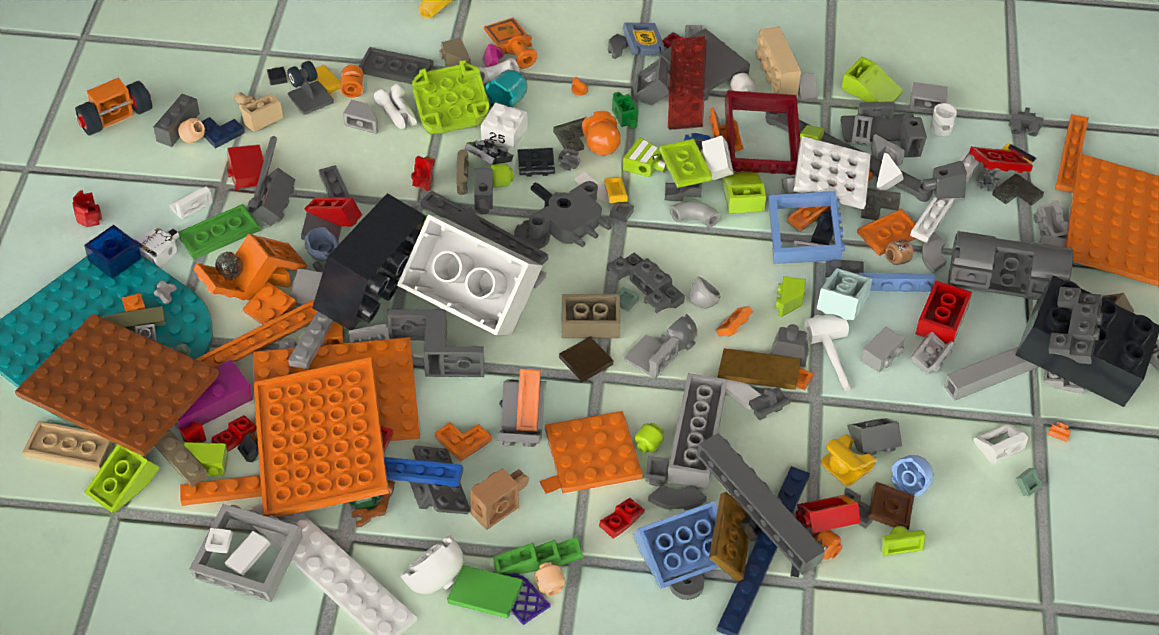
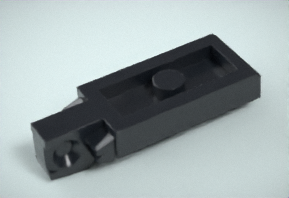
(824, 230)

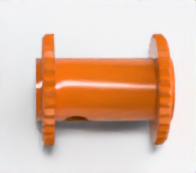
(525, 56)

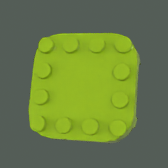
(450, 98)

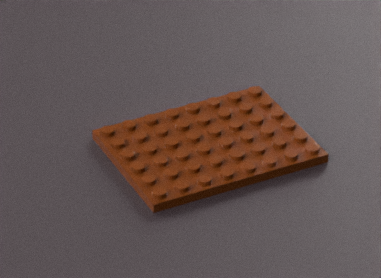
(117, 384)

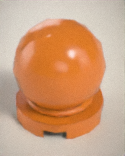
(601, 133)

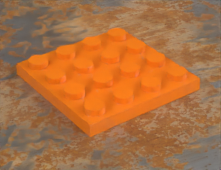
(593, 452)

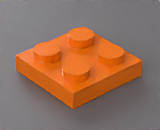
(269, 304)

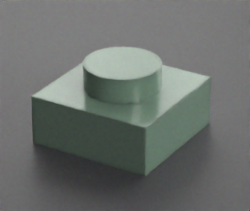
(627, 298)
(1029, 481)

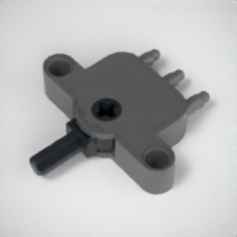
(568, 214)

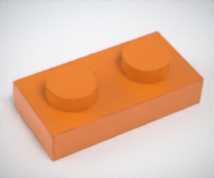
(737, 318)

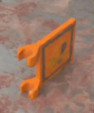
(503, 31)

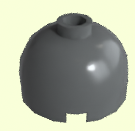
(684, 330)

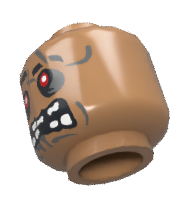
(899, 252)

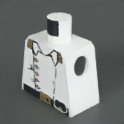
(158, 245)

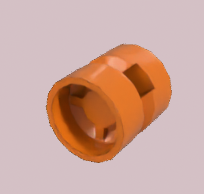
(351, 81)

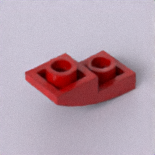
(235, 433)
(623, 517)

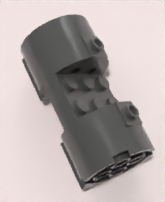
(1006, 265)

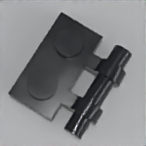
(536, 157)

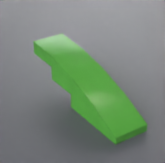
(529, 557)

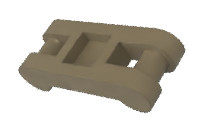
(462, 172)

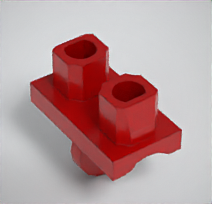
(423, 172)

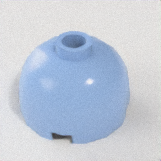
(912, 475)

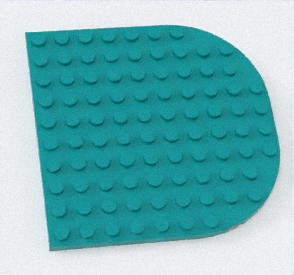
(57, 310)

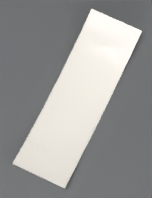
(601, 194)

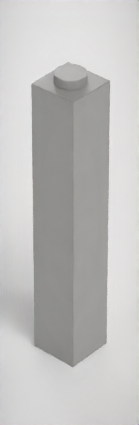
(986, 374)

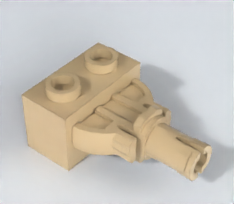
(259, 112)

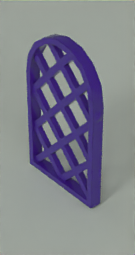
(533, 614)

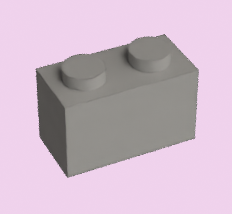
(927, 96)
(882, 349)

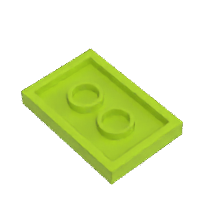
(685, 163)

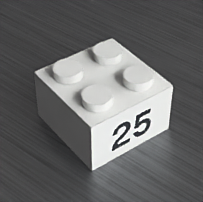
(504, 125)

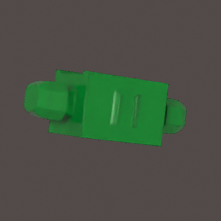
(625, 110)

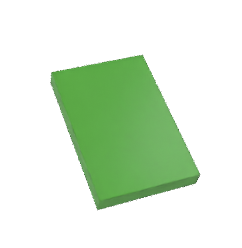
(485, 591)

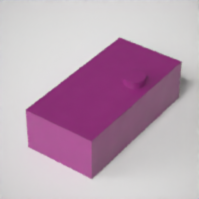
(222, 396)

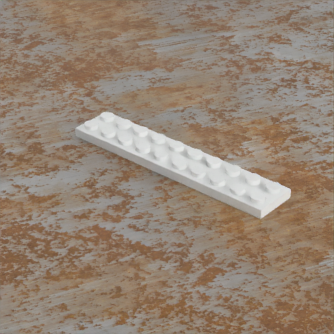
(343, 578)

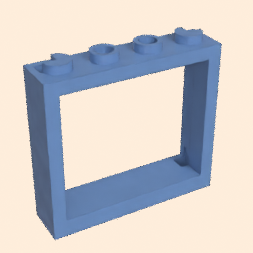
(806, 253)

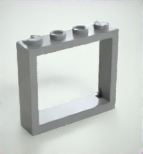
(240, 584)

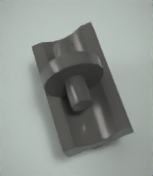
(1025, 120)
(769, 402)

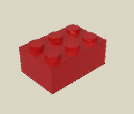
(944, 311)

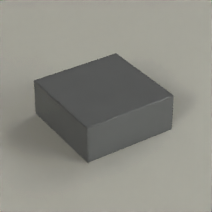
(622, 211)

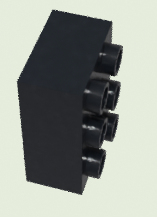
(368, 263)
(1118, 356)

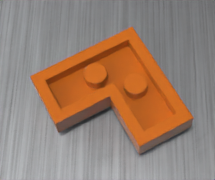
(462, 444)

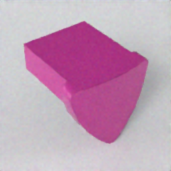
(492, 55)

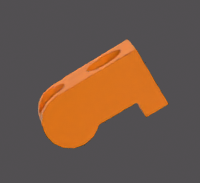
(335, 335)

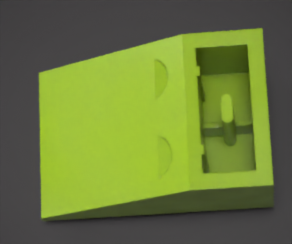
(870, 82)
(744, 192)

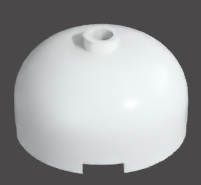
(435, 567)

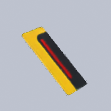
(1025, 155)

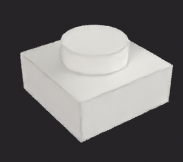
(218, 540)

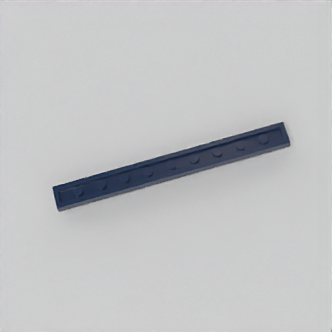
(760, 560)

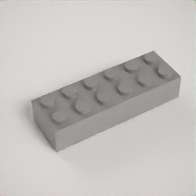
(697, 422)

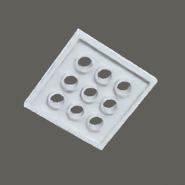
(841, 167)

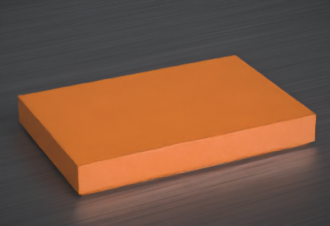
(886, 230)

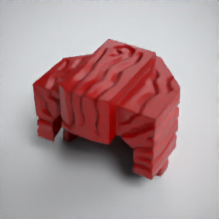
(85, 209)

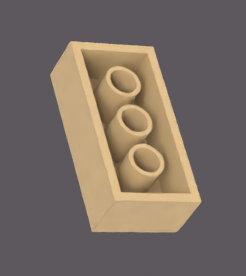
(778, 61)

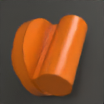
(579, 88)
(1060, 431)

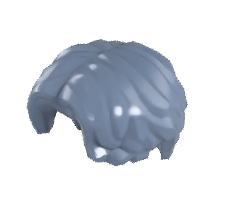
(320, 243)

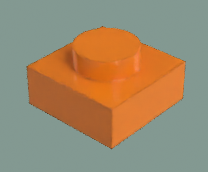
(133, 303)

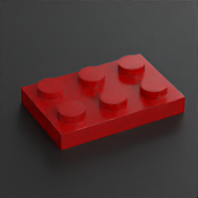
(1000, 159)

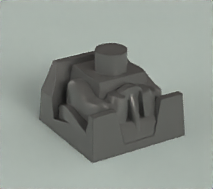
(652, 83)

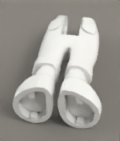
(404, 111)

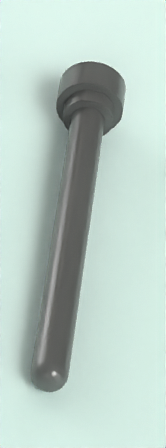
(263, 175)

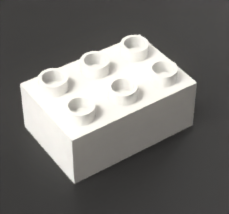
(469, 275)

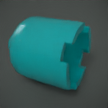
(506, 88)

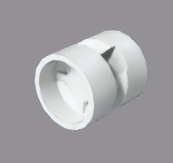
(943, 119)

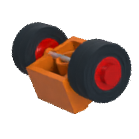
(111, 104)

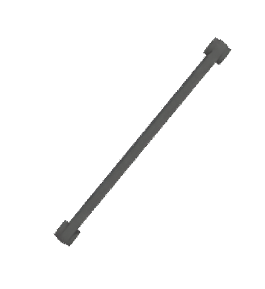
(908, 184)

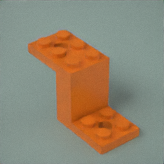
(259, 259)

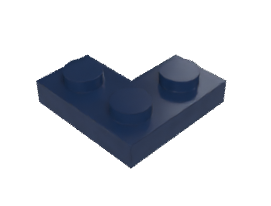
(219, 135)

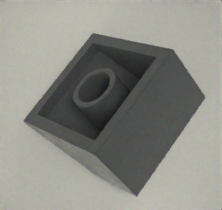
(876, 435)

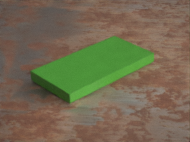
(218, 231)

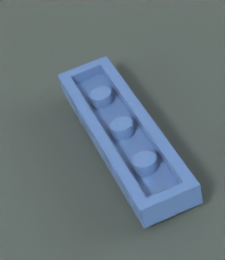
(901, 282)

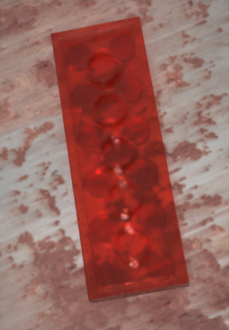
(687, 83)

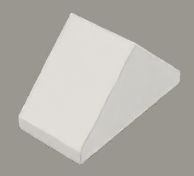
(889, 174)

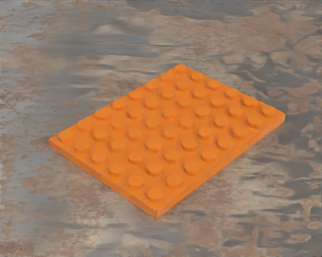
(1115, 219)
(391, 370)
(319, 438)

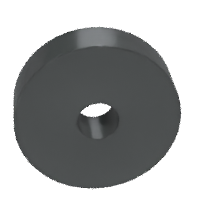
(688, 591)

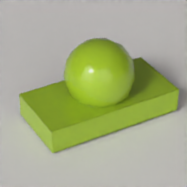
(902, 541)

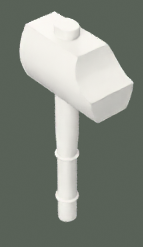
(824, 330)

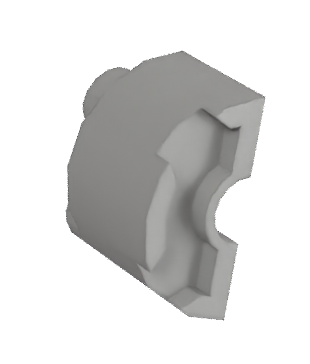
(1051, 220)

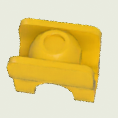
(844, 463)

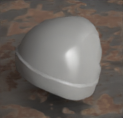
(703, 293)

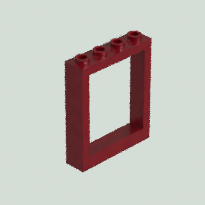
(764, 103)

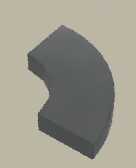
(677, 499)

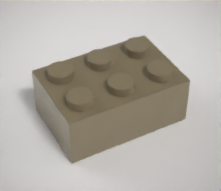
(590, 315)

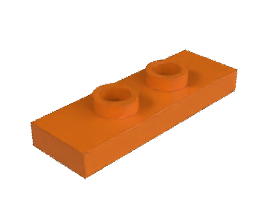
(528, 400)

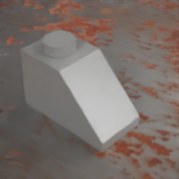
(360, 116)

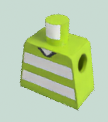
(643, 159)

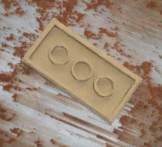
(67, 446)

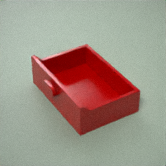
(245, 165)

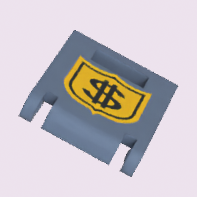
(645, 37)

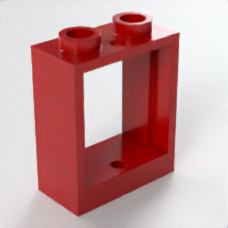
(828, 513)

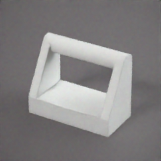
(1003, 449)

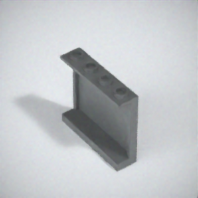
(721, 61)

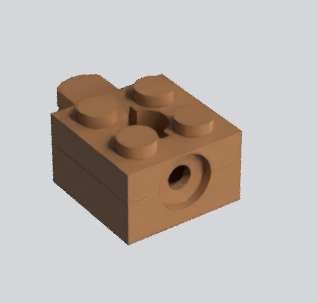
(496, 496)

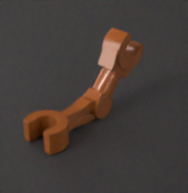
(380, 510)

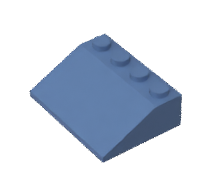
(679, 544)

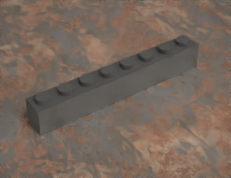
(760, 503)

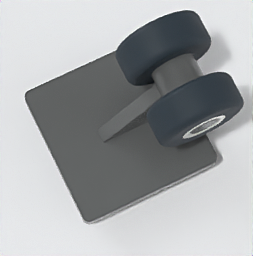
(310, 95)

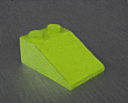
(121, 478)

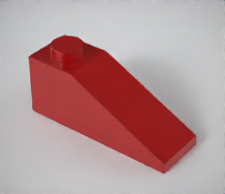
(337, 210)

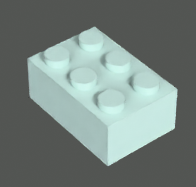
(844, 294)

